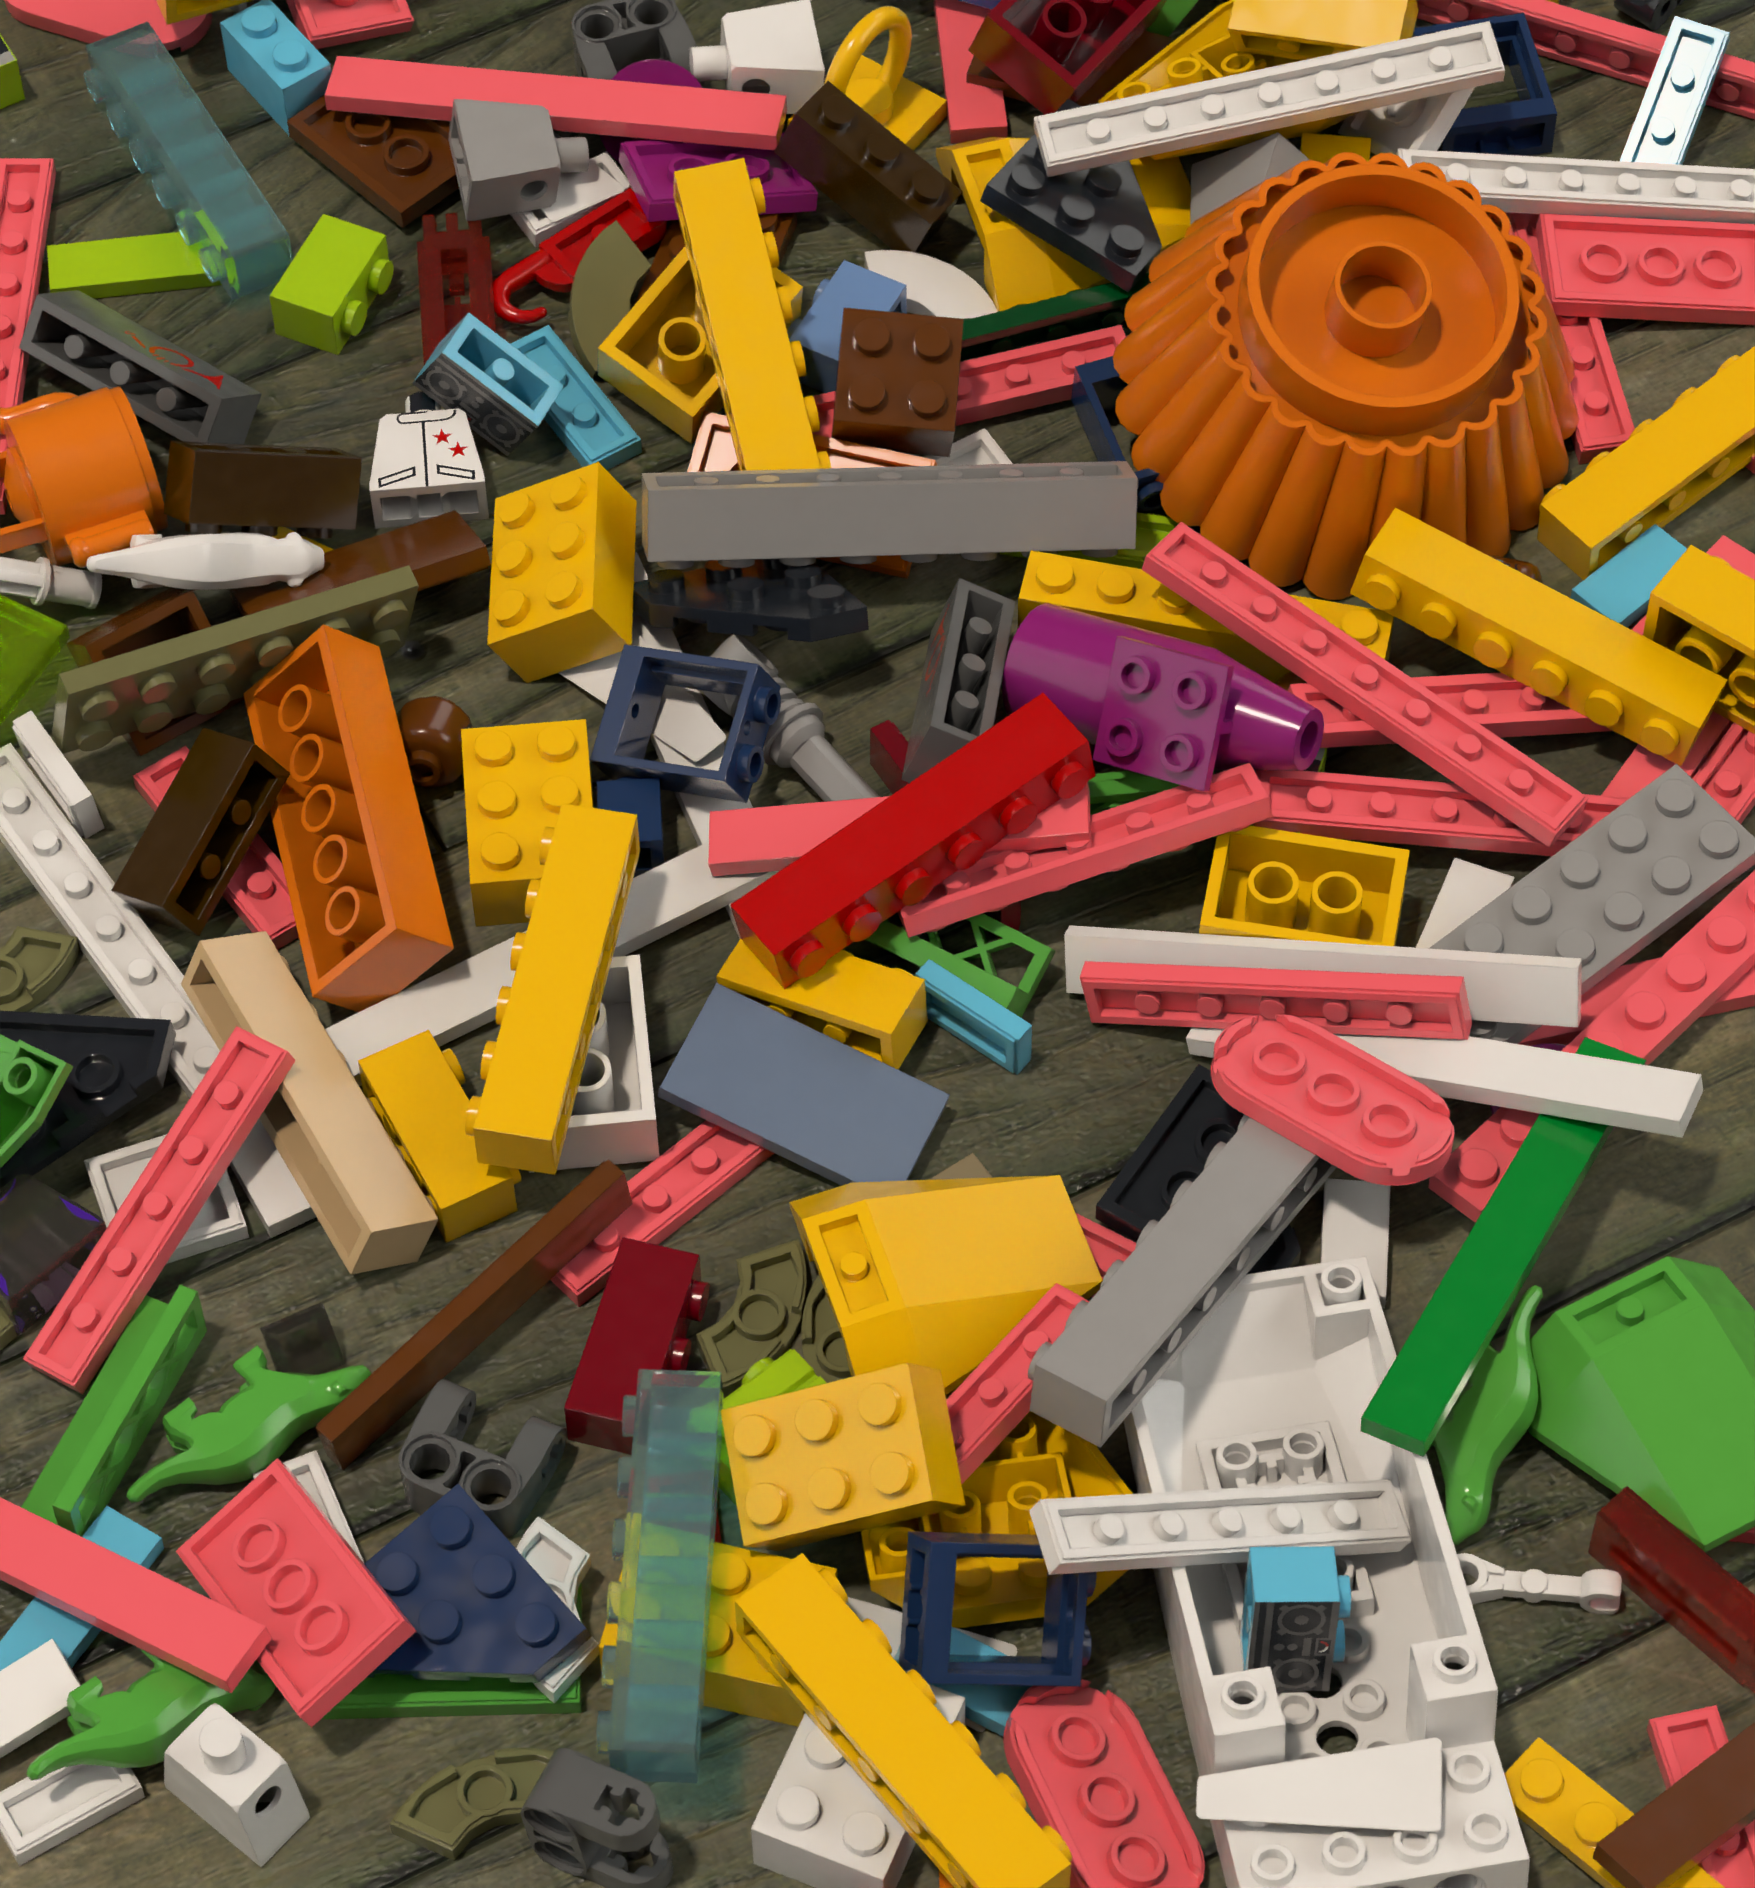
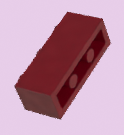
(637, 1326)

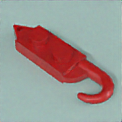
(561, 253)

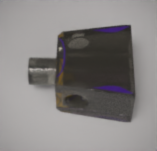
(40, 1247)

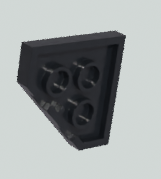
(1085, 213)
(740, 599)
(113, 1071)
(1176, 1153)

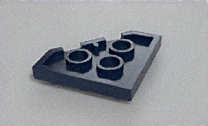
(471, 1600)

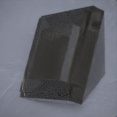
(303, 1342)

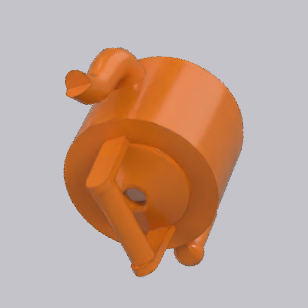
(77, 476)

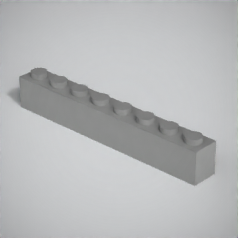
(888, 513)
(1172, 1281)

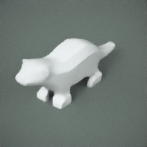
(211, 561)

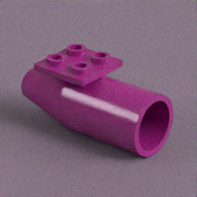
(1157, 699)

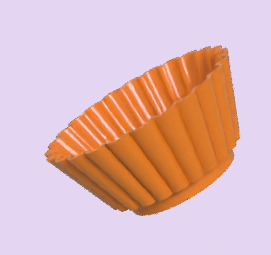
(1344, 358)

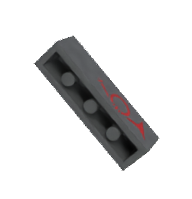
(157, 376)
(959, 676)

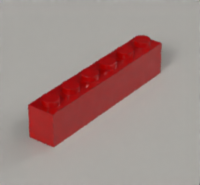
(913, 841)

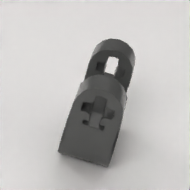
(628, 31)
(437, 1444)
(579, 1826)

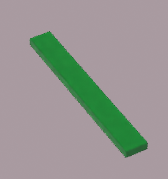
(1486, 1275)

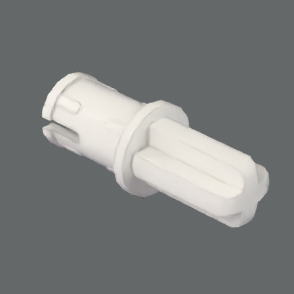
(49, 582)

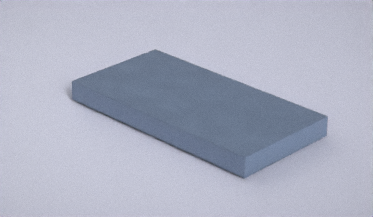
(801, 1093)

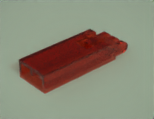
(453, 254)
(1678, 1582)

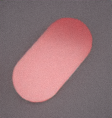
(99, 19)
(1333, 1099)
(1101, 1789)

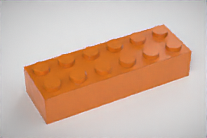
(348, 822)

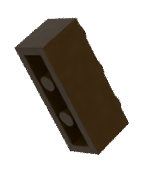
(867, 170)
(262, 488)
(201, 831)

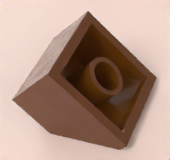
(151, 622)

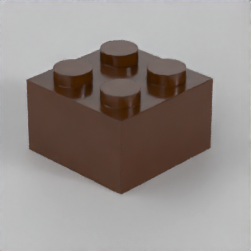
(897, 381)

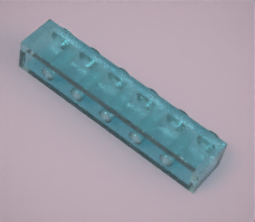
(188, 161)
(665, 1576)

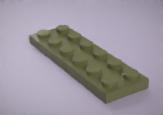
(220, 662)

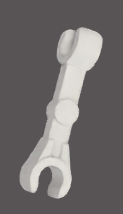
(1596, 1590)

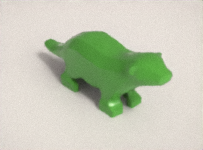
(1488, 1422)
(249, 1427)
(141, 1723)

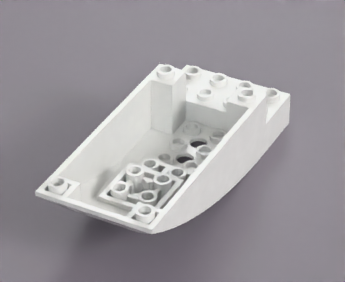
(1276, 1401)

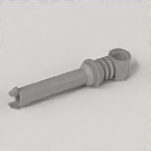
(797, 734)

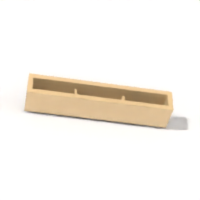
(318, 1112)

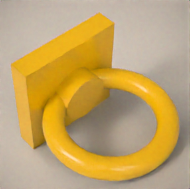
(882, 90)

